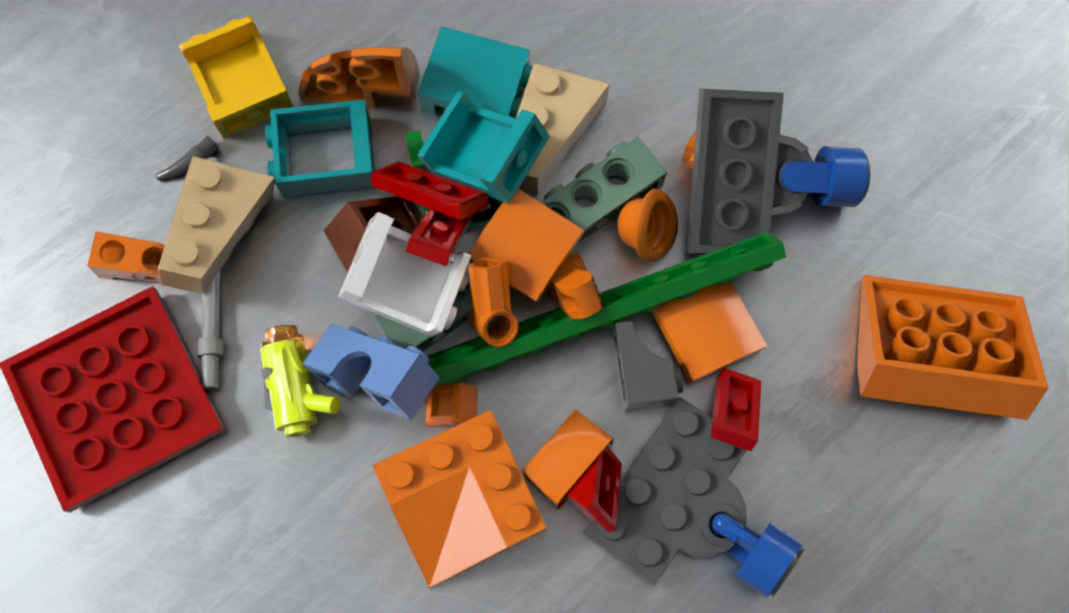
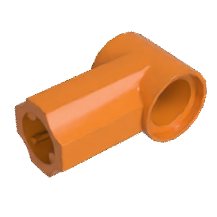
(490, 299)

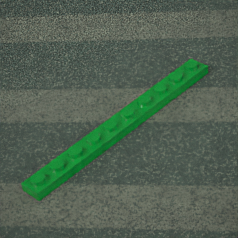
(635, 296)

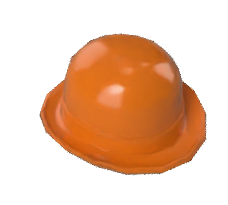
(649, 225)

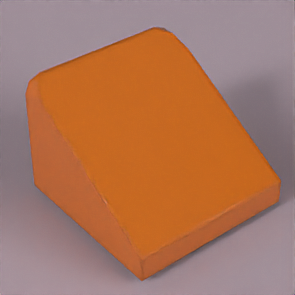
(451, 404)

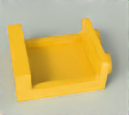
(235, 76)

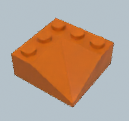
(459, 498)

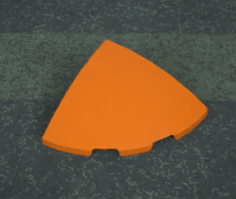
(361, 75)

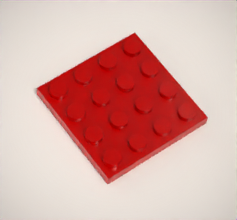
(111, 399)

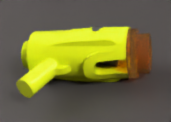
(289, 383)

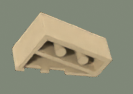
(565, 108)
(209, 221)

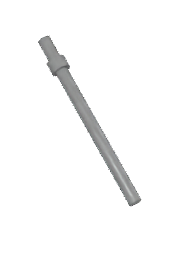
(210, 345)

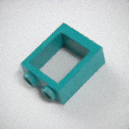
(320, 118)

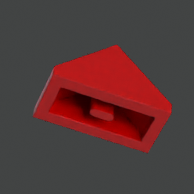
(598, 490)

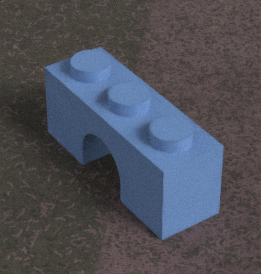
(389, 374)

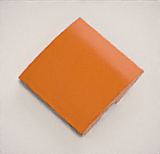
(530, 240)
(709, 330)

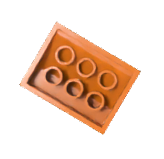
(948, 348)

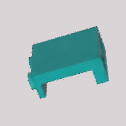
(480, 67)
(484, 147)

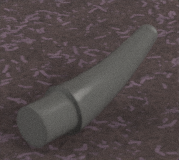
(202, 150)

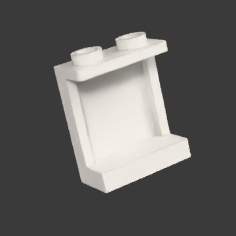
(402, 284)

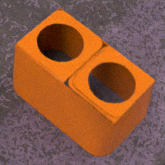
(566, 457)

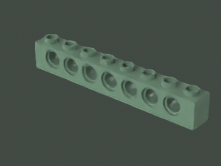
(629, 161)

